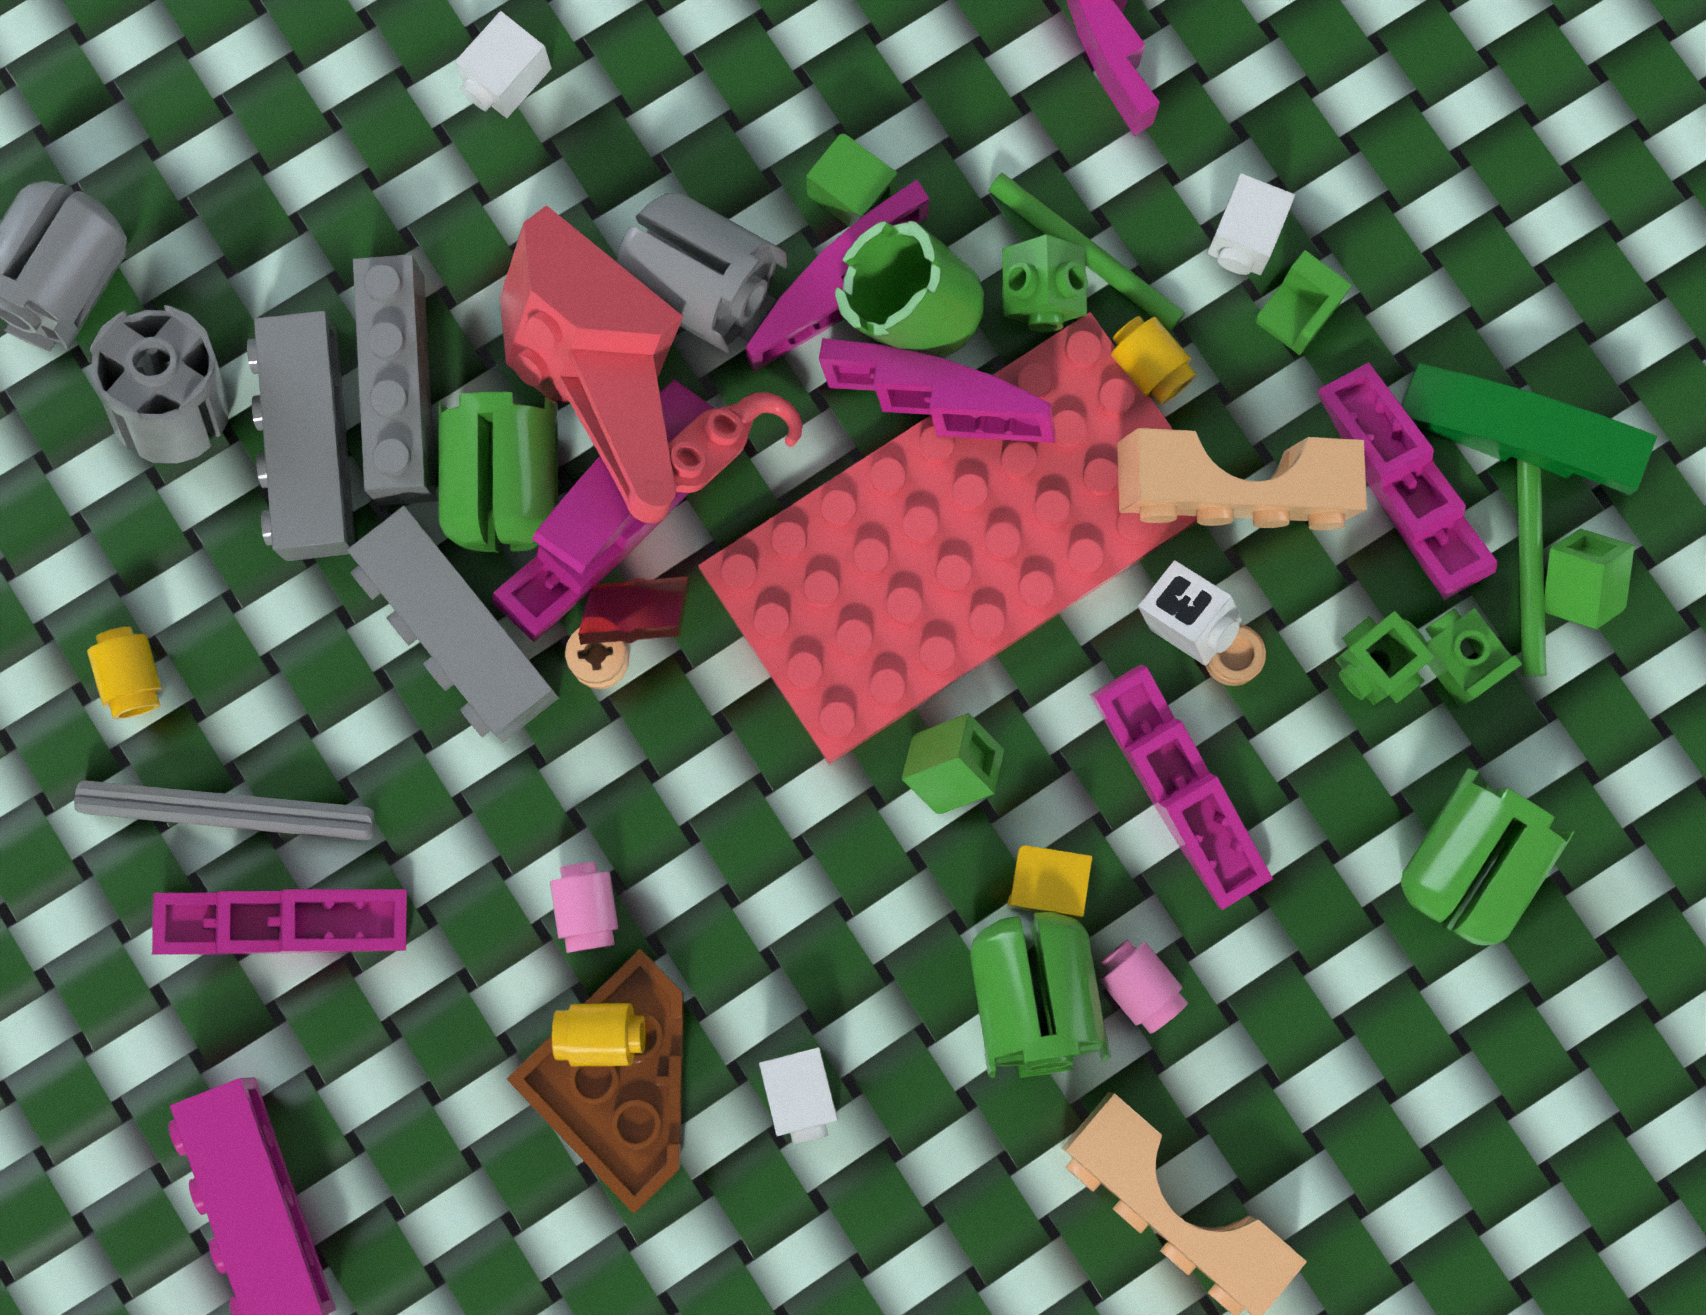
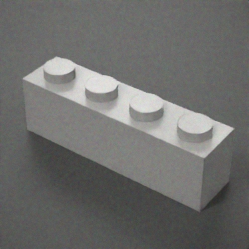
(394, 380)
(302, 435)
(451, 624)

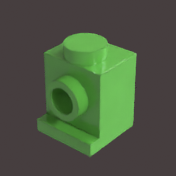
(1463, 676)

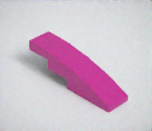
(1115, 55)
(810, 301)
(956, 396)
(1408, 481)
(594, 509)
(550, 588)
(1181, 787)
(279, 921)

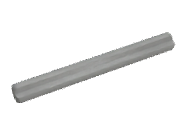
(224, 810)

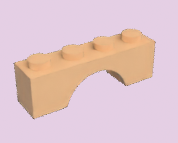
(1172, 475)
(1241, 1258)

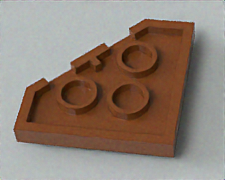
(620, 1116)

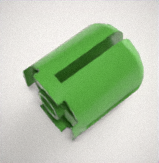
(496, 470)
(1482, 861)
(1008, 999)

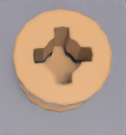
(600, 667)

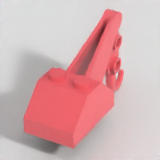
(599, 340)

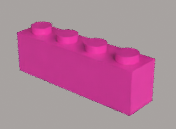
(249, 1202)

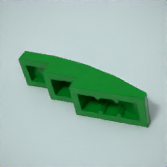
(1528, 427)

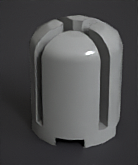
(55, 262)
(703, 267)
(160, 384)

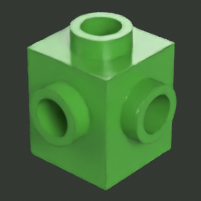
(1044, 282)
(1400, 647)

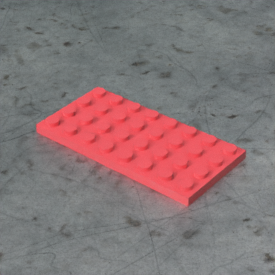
(942, 549)

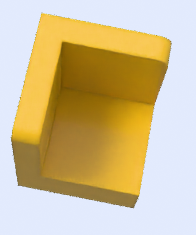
(1050, 882)

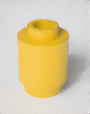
(1153, 359)
(125, 673)
(598, 1034)

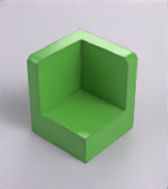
(850, 180)
(1303, 302)
(1588, 578)
(953, 764)

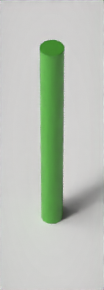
(1095, 257)
(1531, 570)

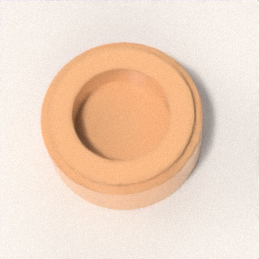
(1241, 660)

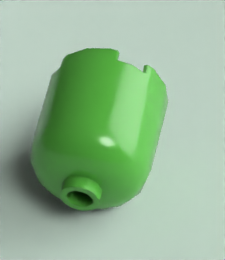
(910, 290)

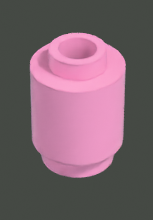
(584, 907)
(1142, 985)

